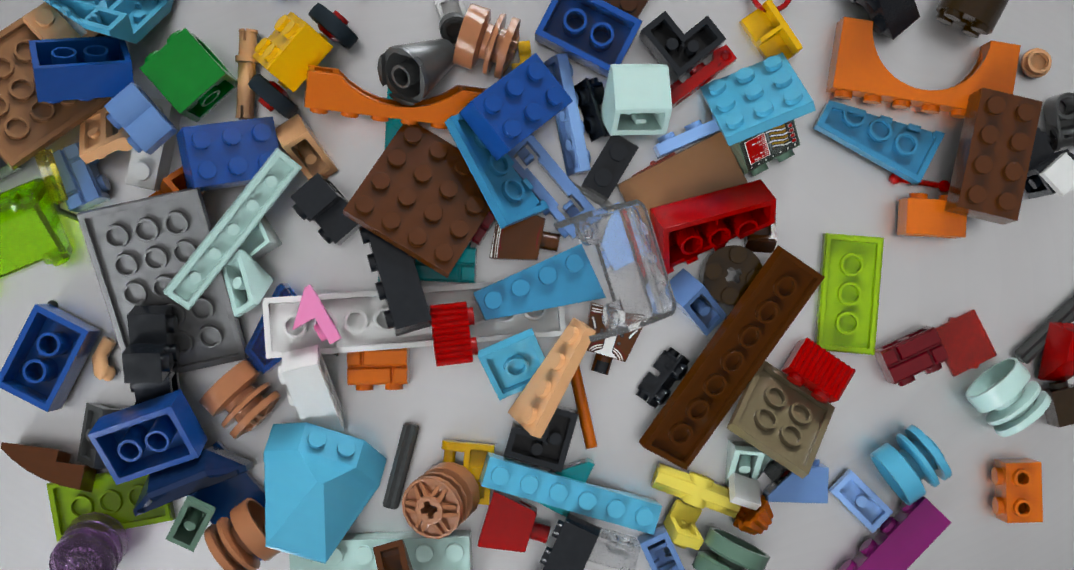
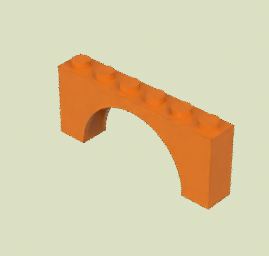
(860, 73)

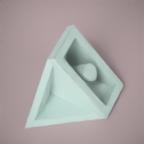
(261, 240)
(245, 282)
(745, 460)

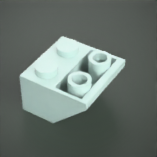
(637, 99)

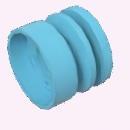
(916, 460)

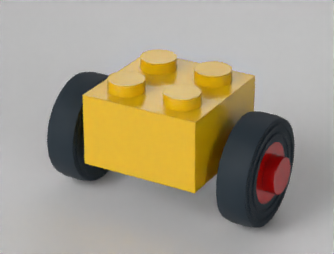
(290, 52)

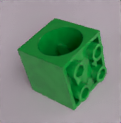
(189, 75)

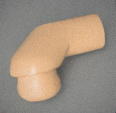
(100, 359)

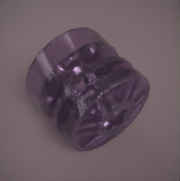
(90, 543)

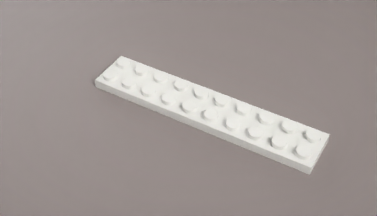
(364, 328)

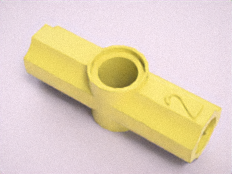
(694, 489)

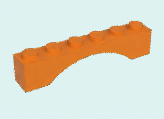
(333, 91)

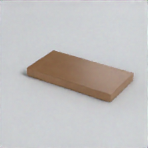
(687, 174)

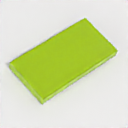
(849, 293)
(105, 498)

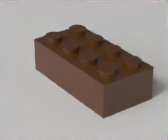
(993, 156)

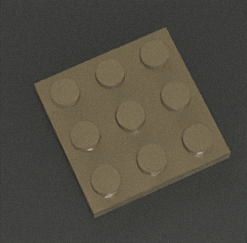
(781, 419)

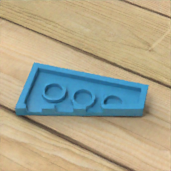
(890, 144)
(498, 181)
(549, 284)

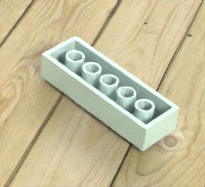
(357, 552)

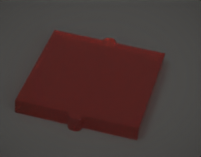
(965, 342)

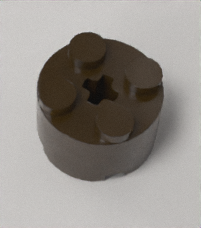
(973, 15)
(715, 270)

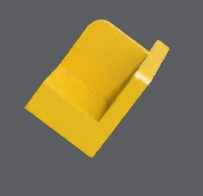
(770, 32)

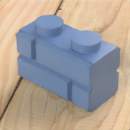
(81, 181)

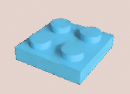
(512, 362)

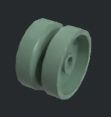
(729, 554)

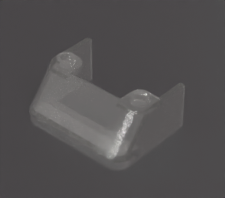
(630, 265)

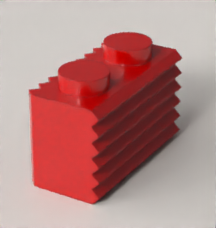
(452, 333)
(817, 371)

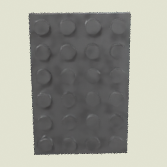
(138, 253)

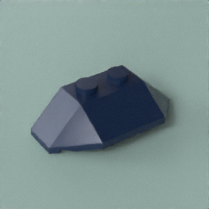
(189, 477)

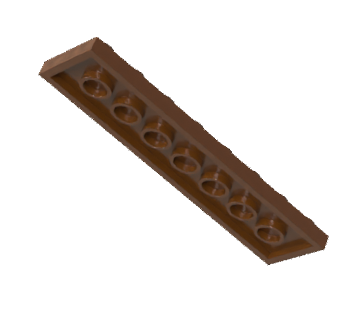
(731, 358)

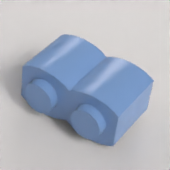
(140, 119)

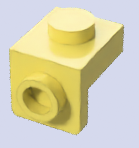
(681, 525)

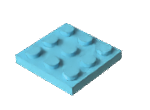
(757, 99)

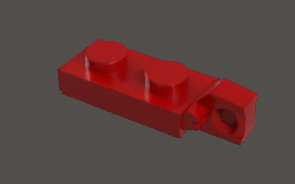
(702, 75)

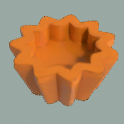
(754, 521)

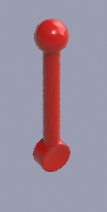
(942, 186)

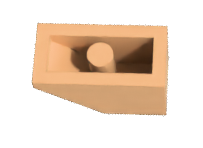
(304, 148)

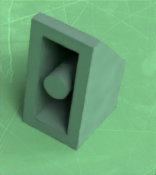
(190, 523)

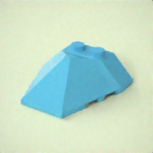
(115, 18)
(315, 487)

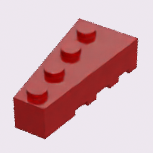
(711, 221)

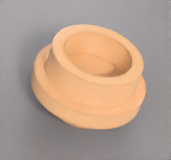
(1036, 63)

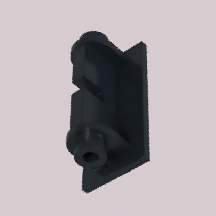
(590, 97)
(658, 387)

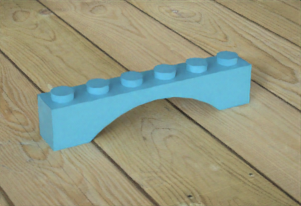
(570, 494)

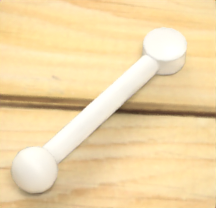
(592, 197)

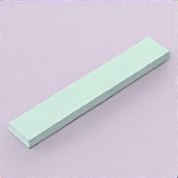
(232, 229)

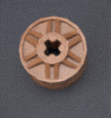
(486, 41)
(240, 399)
(440, 500)
(240, 540)

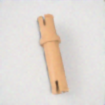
(246, 71)

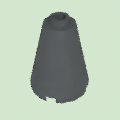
(415, 68)

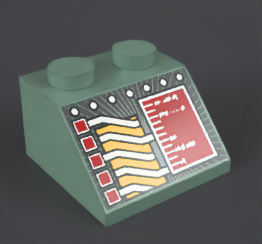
(762, 148)

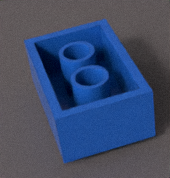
(588, 32)
(80, 68)
(515, 106)
(225, 152)
(48, 357)
(148, 437)

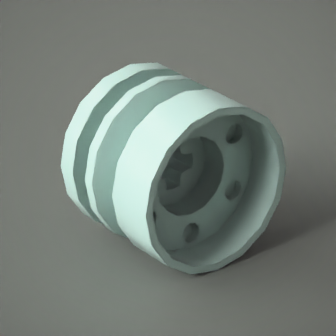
(1008, 397)

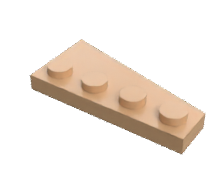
(548, 384)

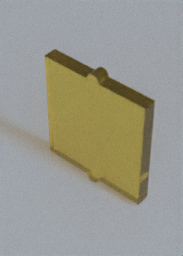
(51, 176)

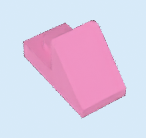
(312, 308)

